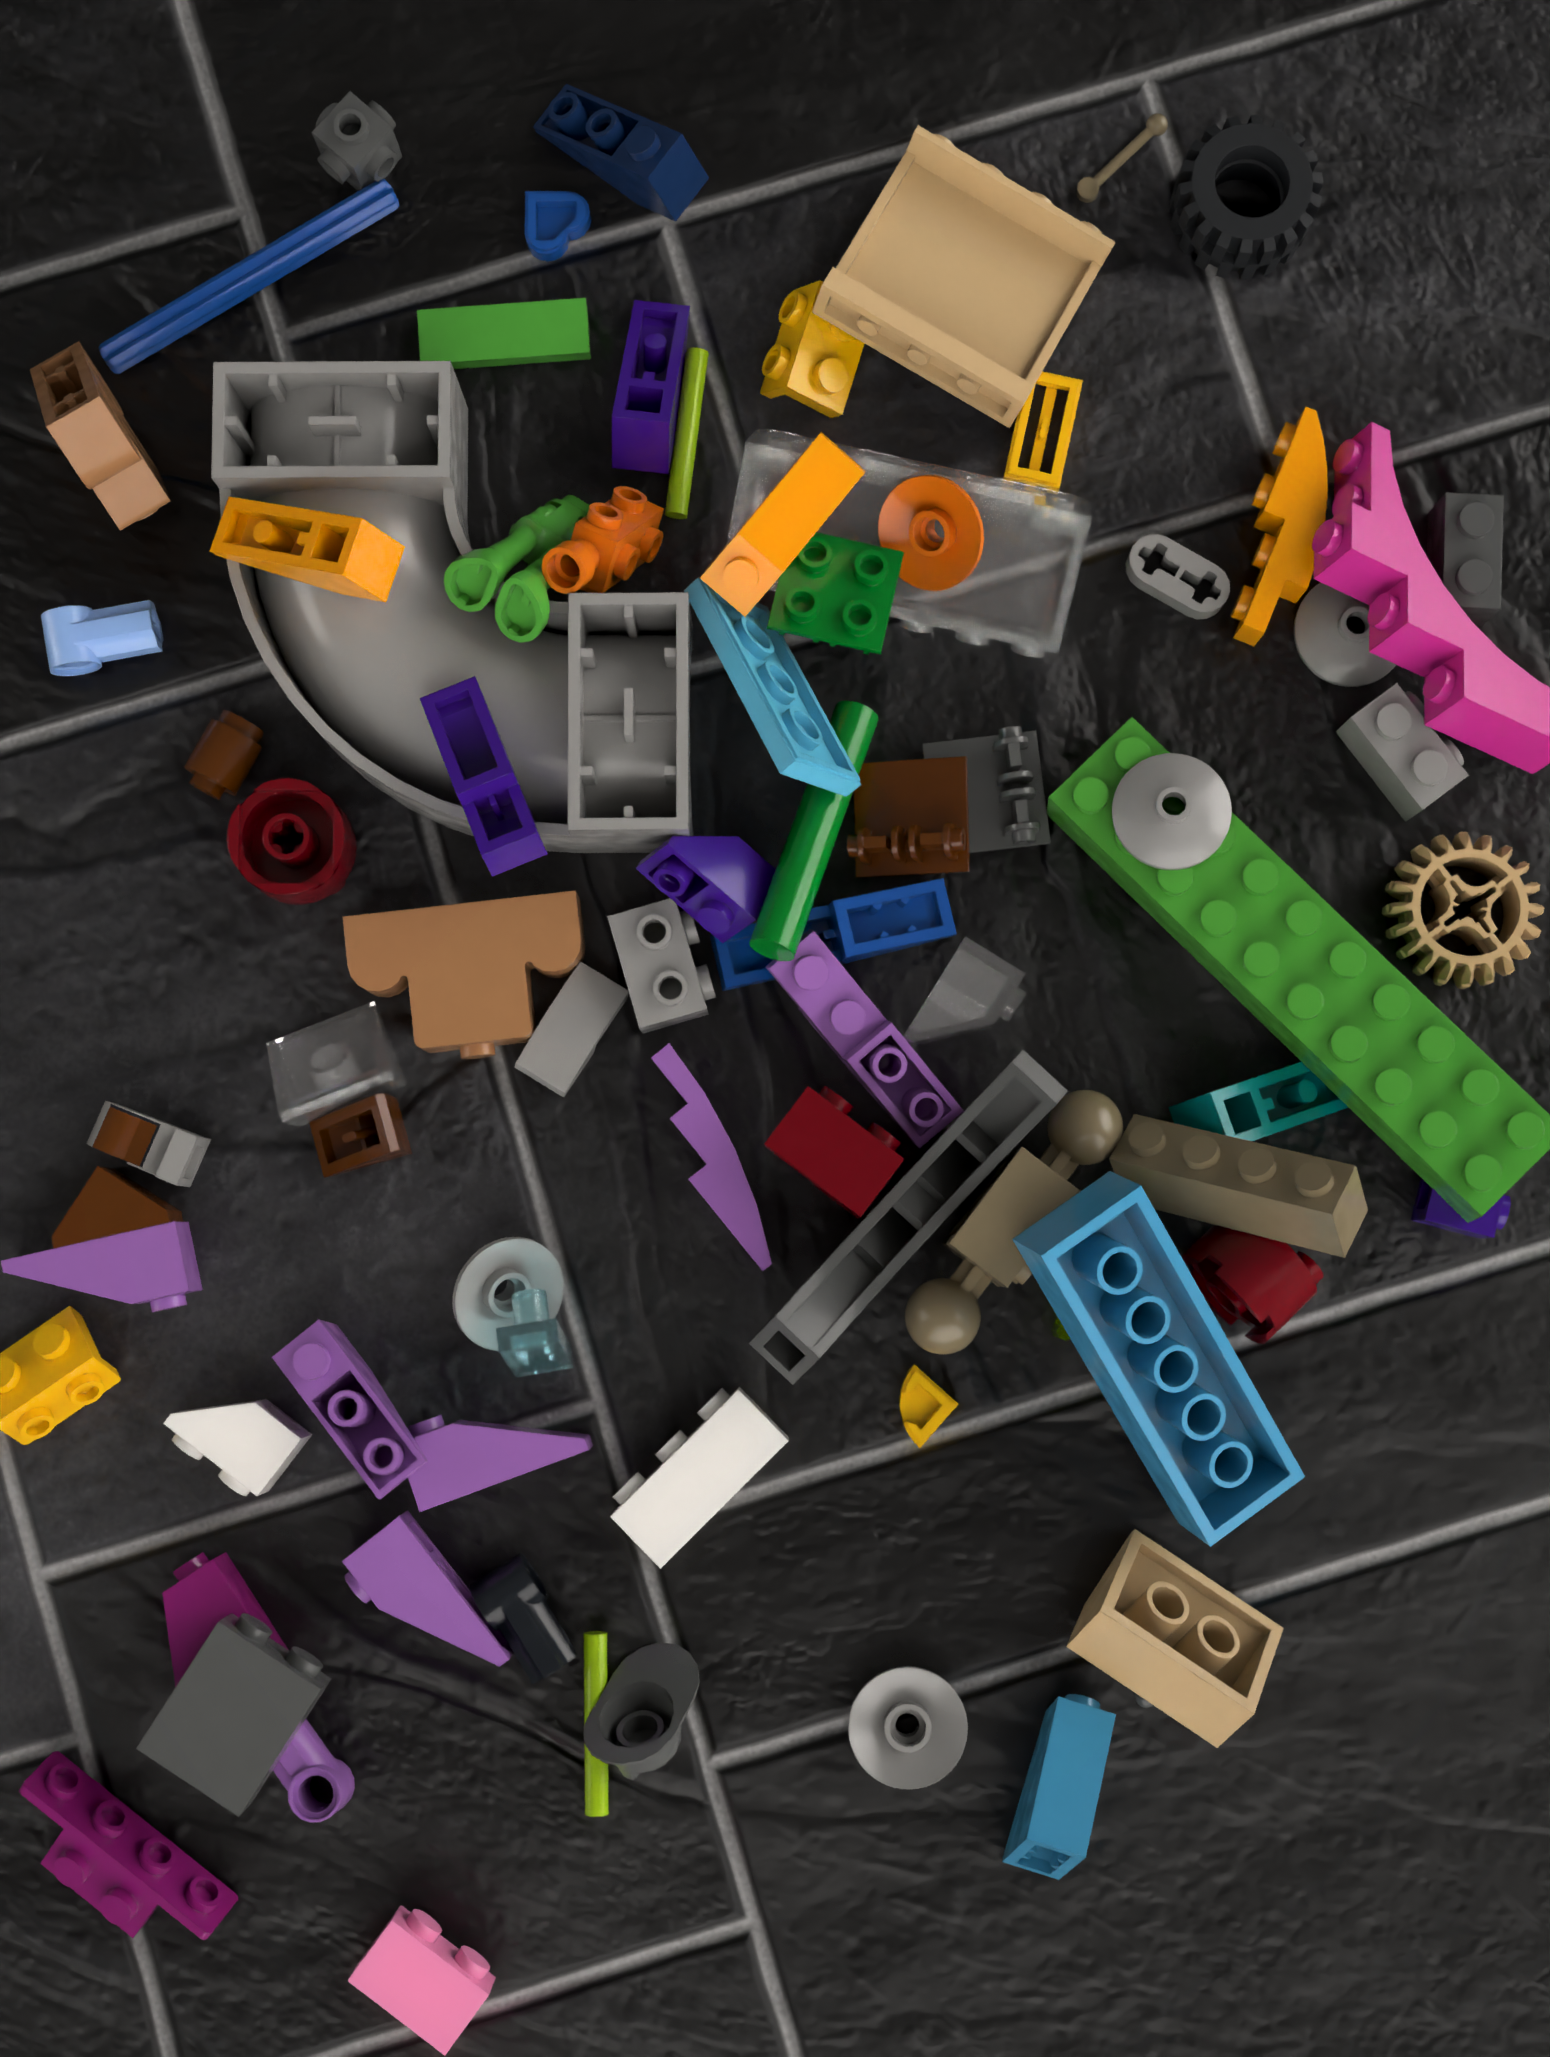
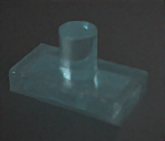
(534, 1341)

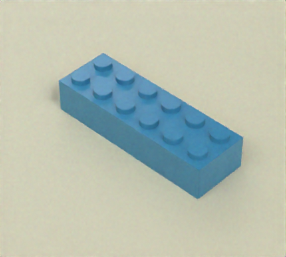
(1159, 1356)

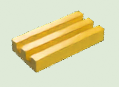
(1032, 475)

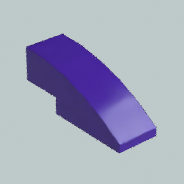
(483, 776)

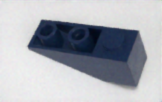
(625, 150)

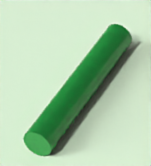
(810, 844)

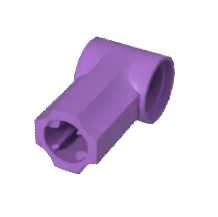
(307, 1758)

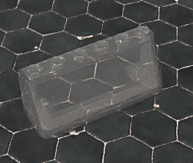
(1027, 558)

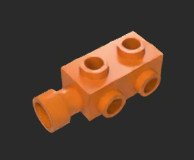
(606, 544)

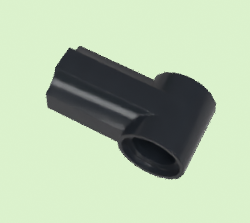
(516, 1604)

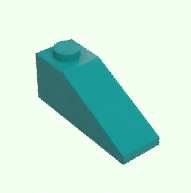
(1260, 1104)

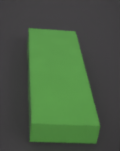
(505, 333)

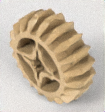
(1447, 894)

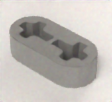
(1170, 588)

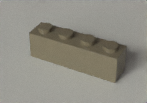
(1243, 1184)

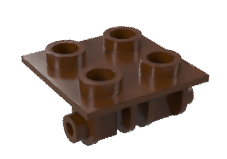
(911, 818)

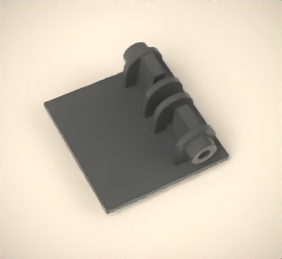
(1003, 788)

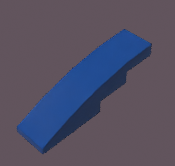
(851, 930)

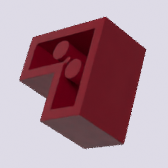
(835, 1150)

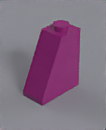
(201, 1599)

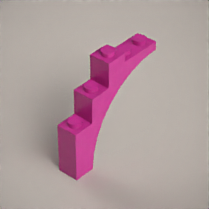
(1414, 619)

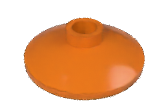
(908, 526)

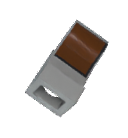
(149, 1143)

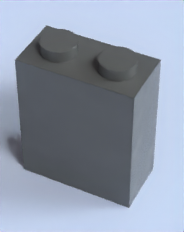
(235, 1711)

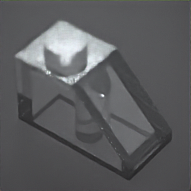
(968, 996)

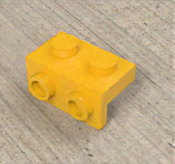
(810, 356)
(50, 1377)

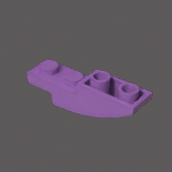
(865, 1040)

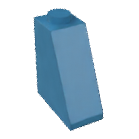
(1061, 1788)

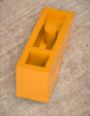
(782, 524)
(309, 547)

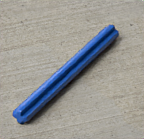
(248, 276)

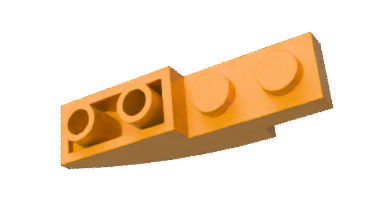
(1291, 510)

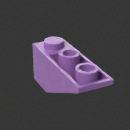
(351, 1405)

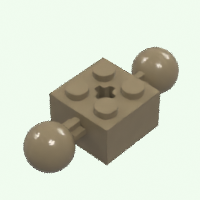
(944, 1311)

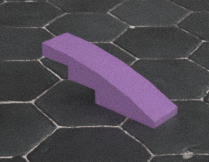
(722, 1178)

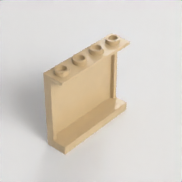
(963, 276)

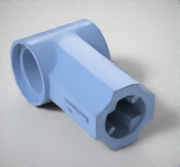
(84, 637)

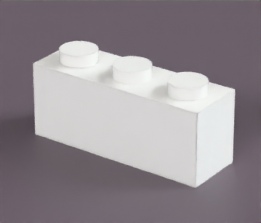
(697, 1474)

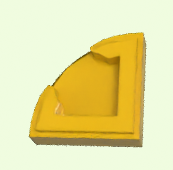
(923, 1405)

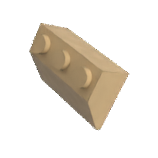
(1177, 1639)

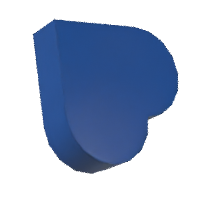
(553, 221)

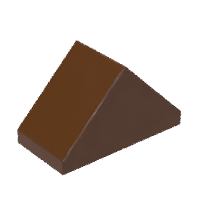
(360, 1135)
(109, 1207)

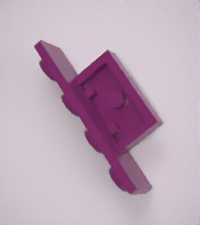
(119, 1857)

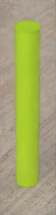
(686, 433)
(594, 1684)

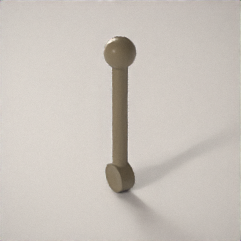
(1089, 187)

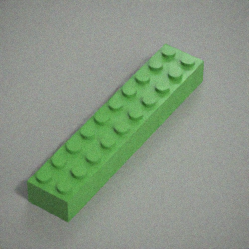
(1321, 992)

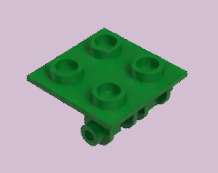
(837, 593)

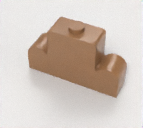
(97, 437)
(467, 965)

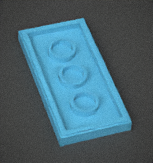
(774, 693)

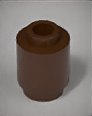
(224, 755)

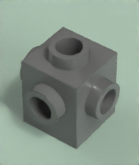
(356, 141)

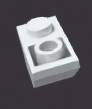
(245, 1439)

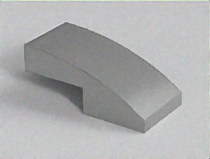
(571, 1029)

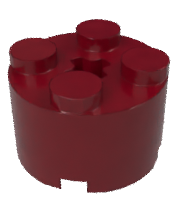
(272, 817)
(1252, 1279)

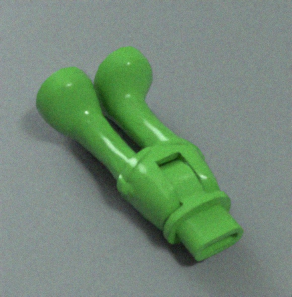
(523, 600)

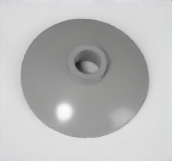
(1329, 645)
(1168, 839)
(513, 1259)
(916, 1757)

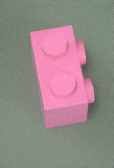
(424, 1978)

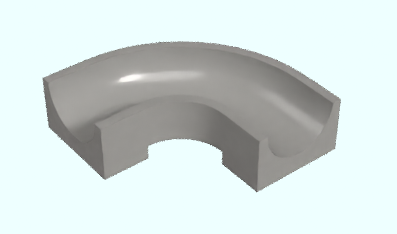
(583, 709)

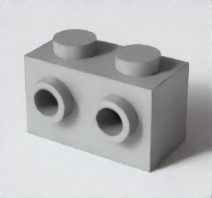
(1401, 752)
(660, 966)

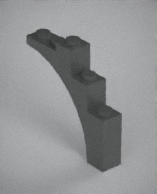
(907, 1216)

